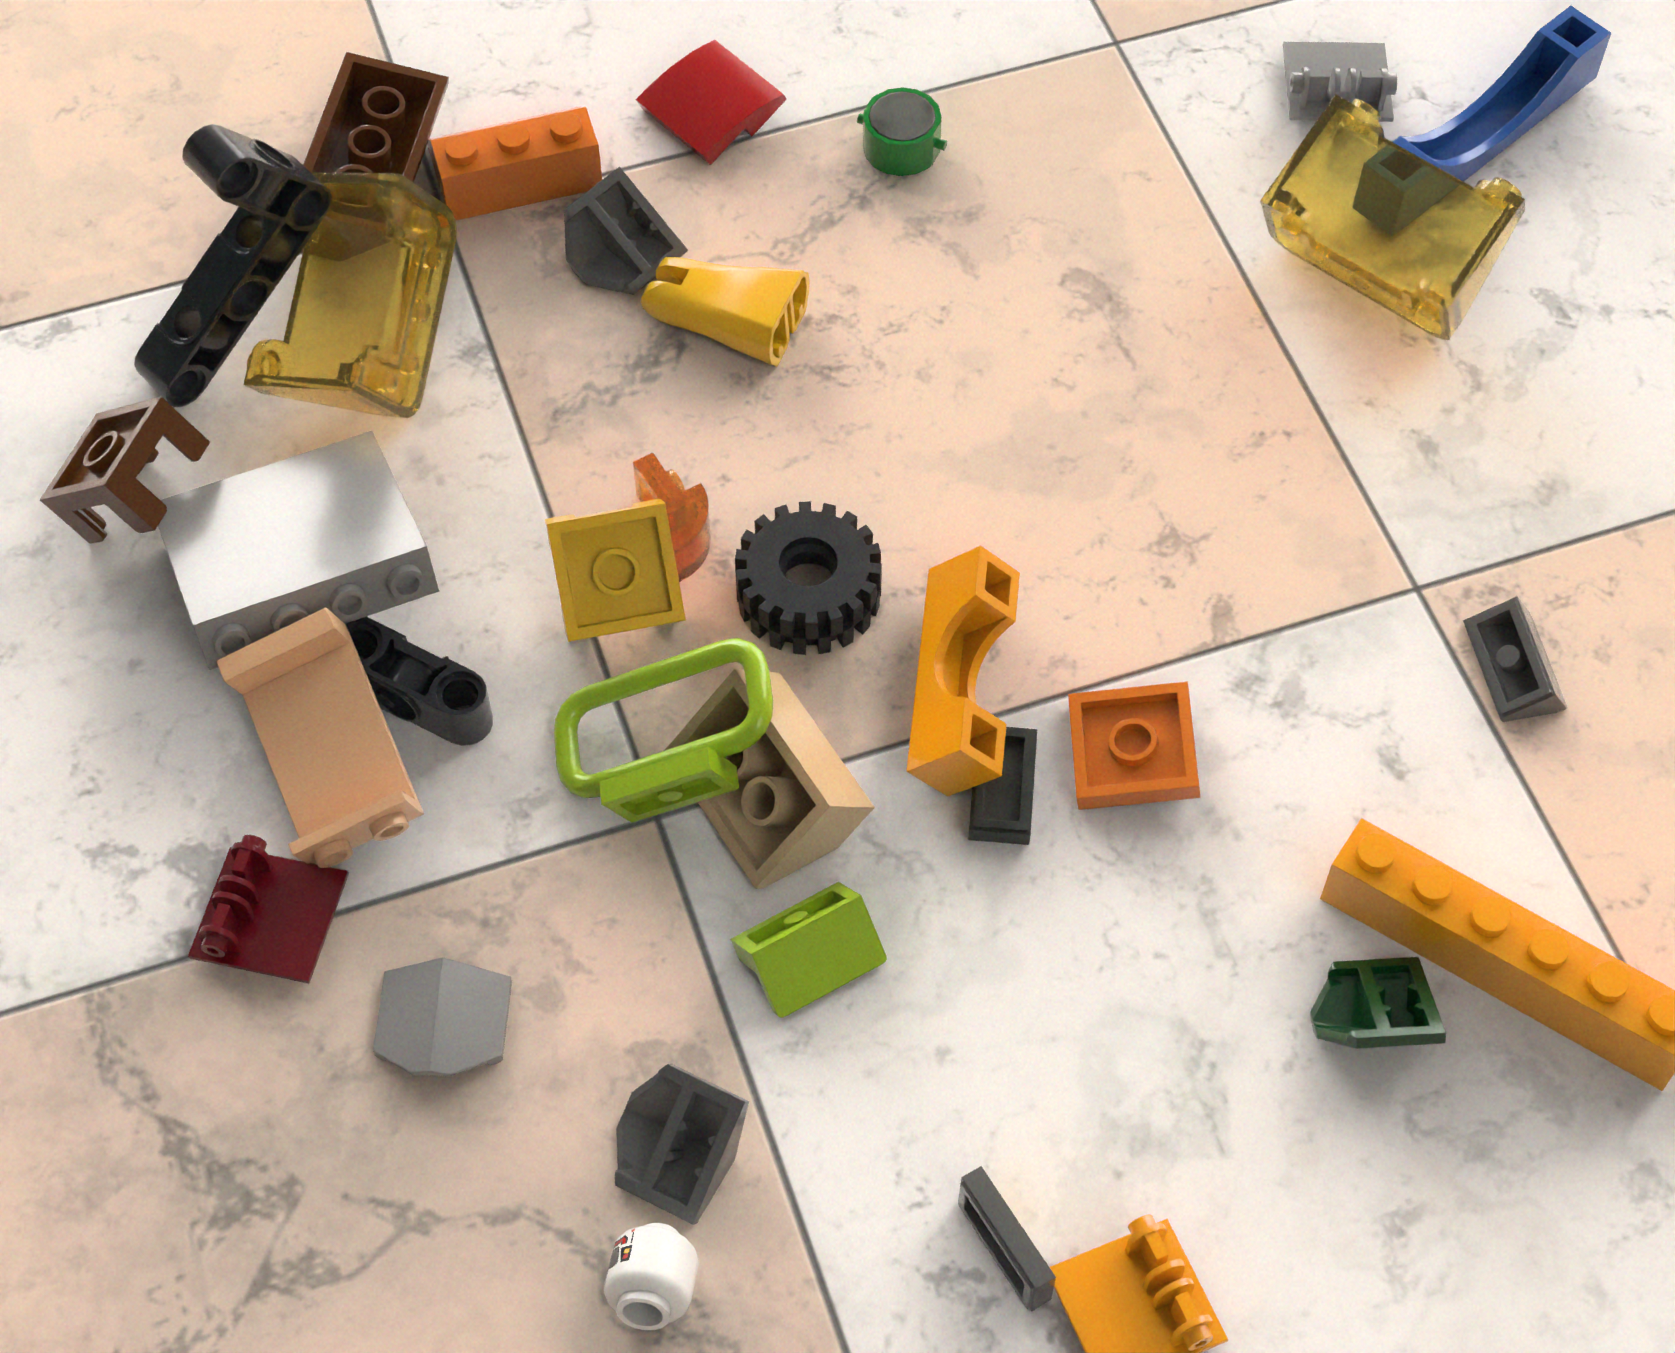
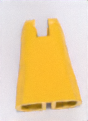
(731, 304)

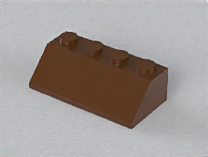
(376, 119)

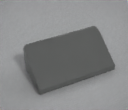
(1514, 662)

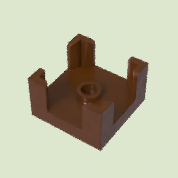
(108, 461)

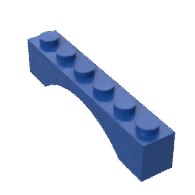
(1542, 77)

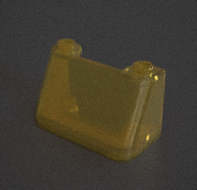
(1389, 219)
(363, 300)

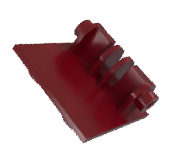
(268, 913)

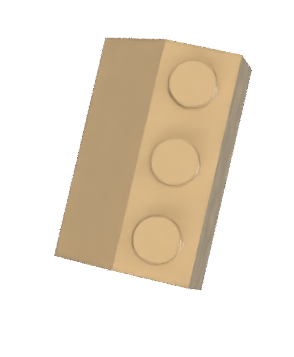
(792, 785)

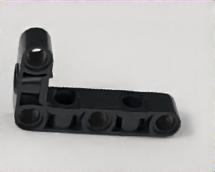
(242, 266)
(422, 685)

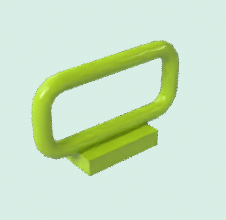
(677, 774)

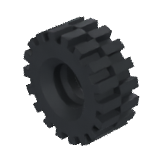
(808, 612)

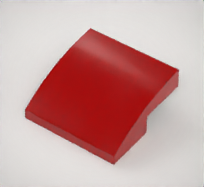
(710, 100)

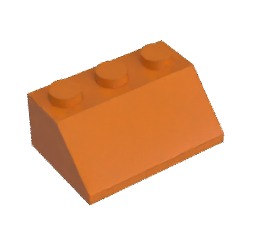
(516, 162)

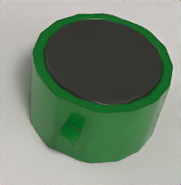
(902, 131)

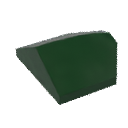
(1377, 1005)

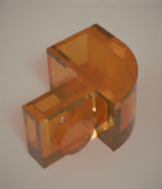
(685, 510)

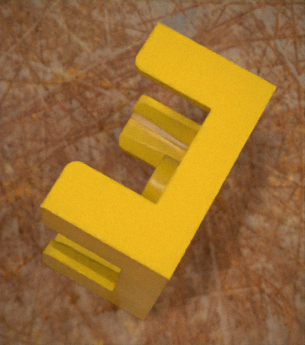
(615, 570)

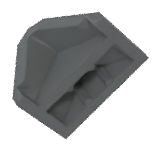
(617, 236)
(678, 1141)

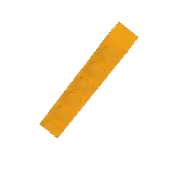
(1506, 951)

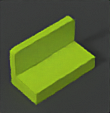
(811, 948)

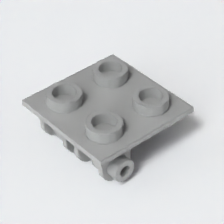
(1342, 68)

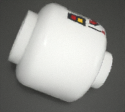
(651, 1276)

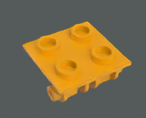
(1137, 1295)

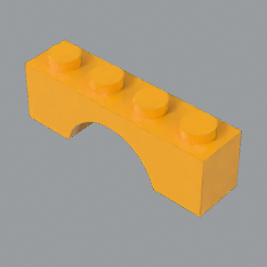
(965, 612)

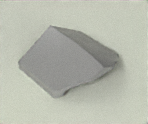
(442, 1017)

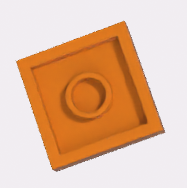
(1133, 745)

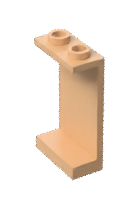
(324, 738)

